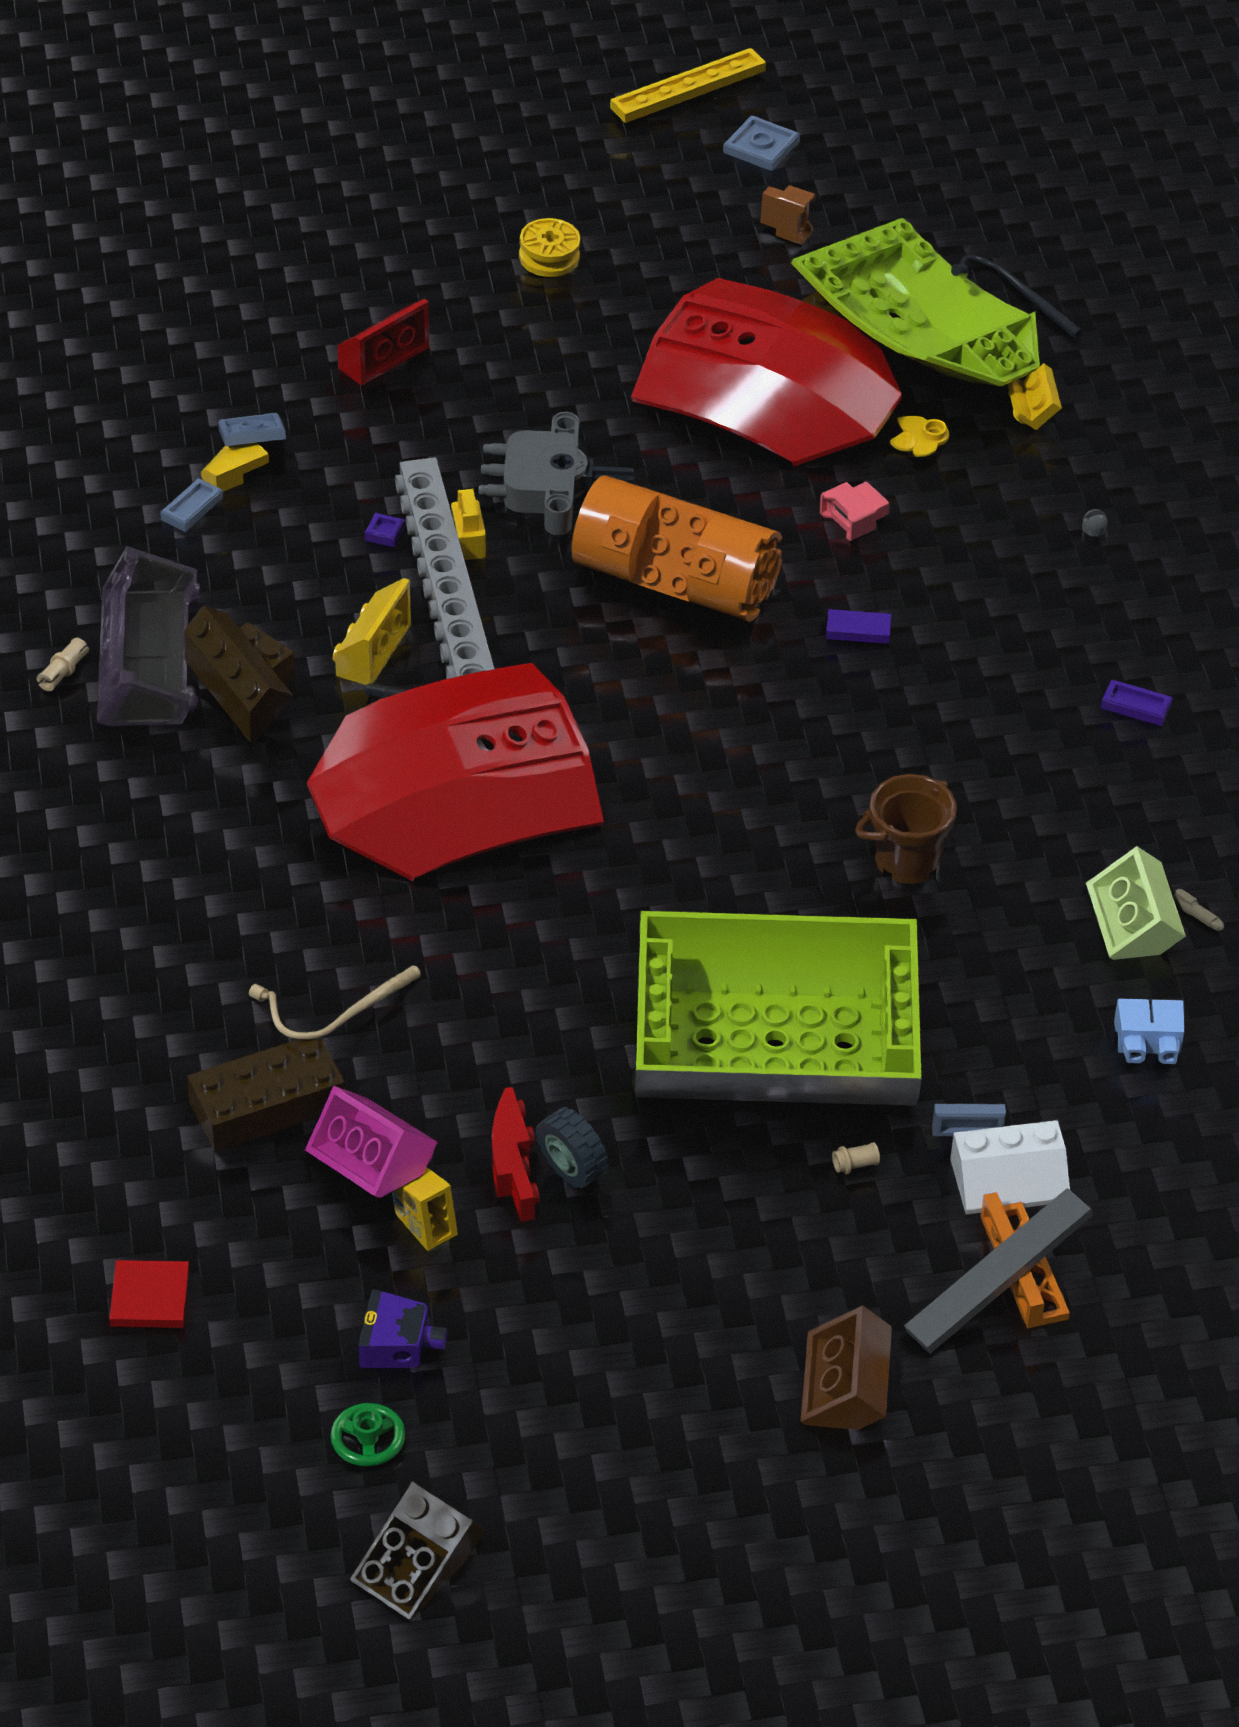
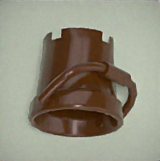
(910, 825)

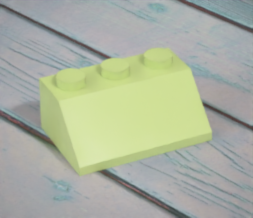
(1135, 907)

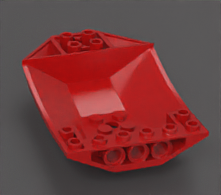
(796, 389)
(421, 793)

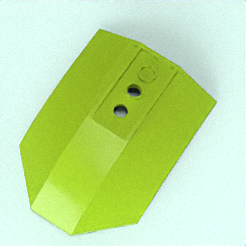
(943, 318)

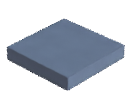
(761, 143)
(251, 429)

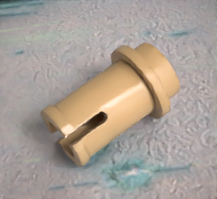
(857, 1157)

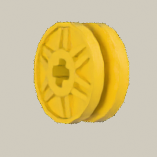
(549, 247)

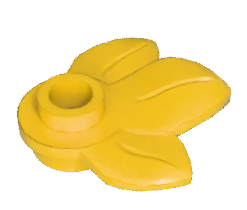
(920, 435)

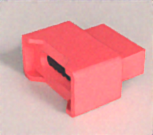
(854, 508)

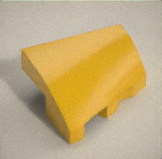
(232, 462)

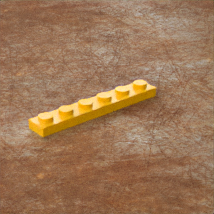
(688, 85)

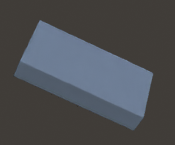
(191, 505)
(966, 1117)

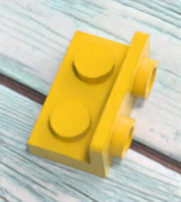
(1035, 398)

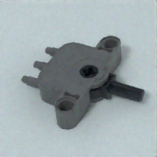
(546, 472)

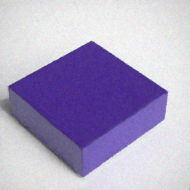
(384, 530)

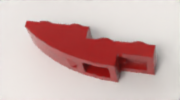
(512, 1155)

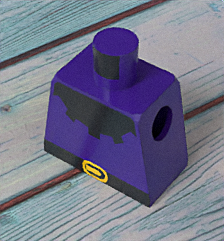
(397, 1332)

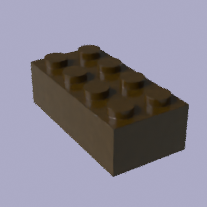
(263, 1092)

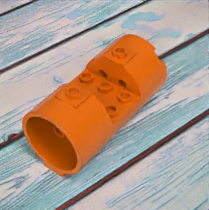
(676, 547)

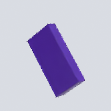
(858, 626)
(1136, 702)

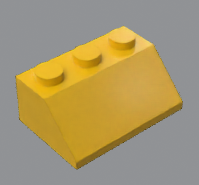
(374, 634)

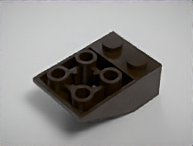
(416, 1552)

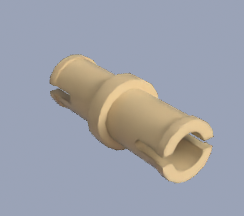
(62, 664)

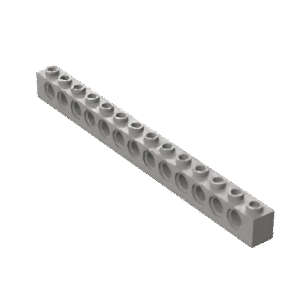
(444, 570)

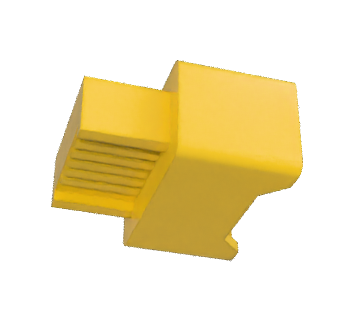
(469, 525)

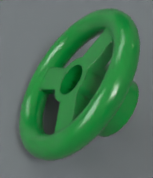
(367, 1427)

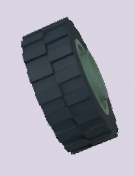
(572, 1147)

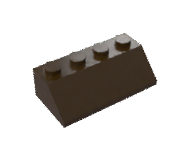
(234, 672)

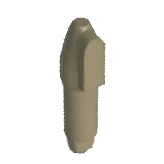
(1190, 906)

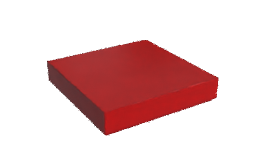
(149, 1294)

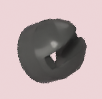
(1094, 523)

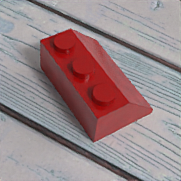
(386, 343)

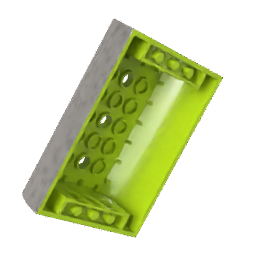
(781, 981)

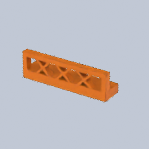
(1025, 1291)

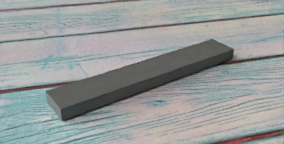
(998, 1270)

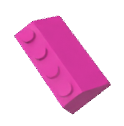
(369, 1143)

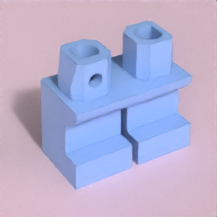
(1148, 1030)

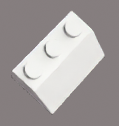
(1015, 1161)

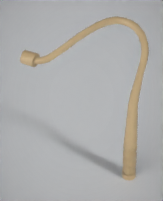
(375, 996)

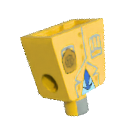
(427, 1209)

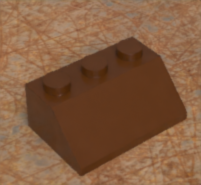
(847, 1371)

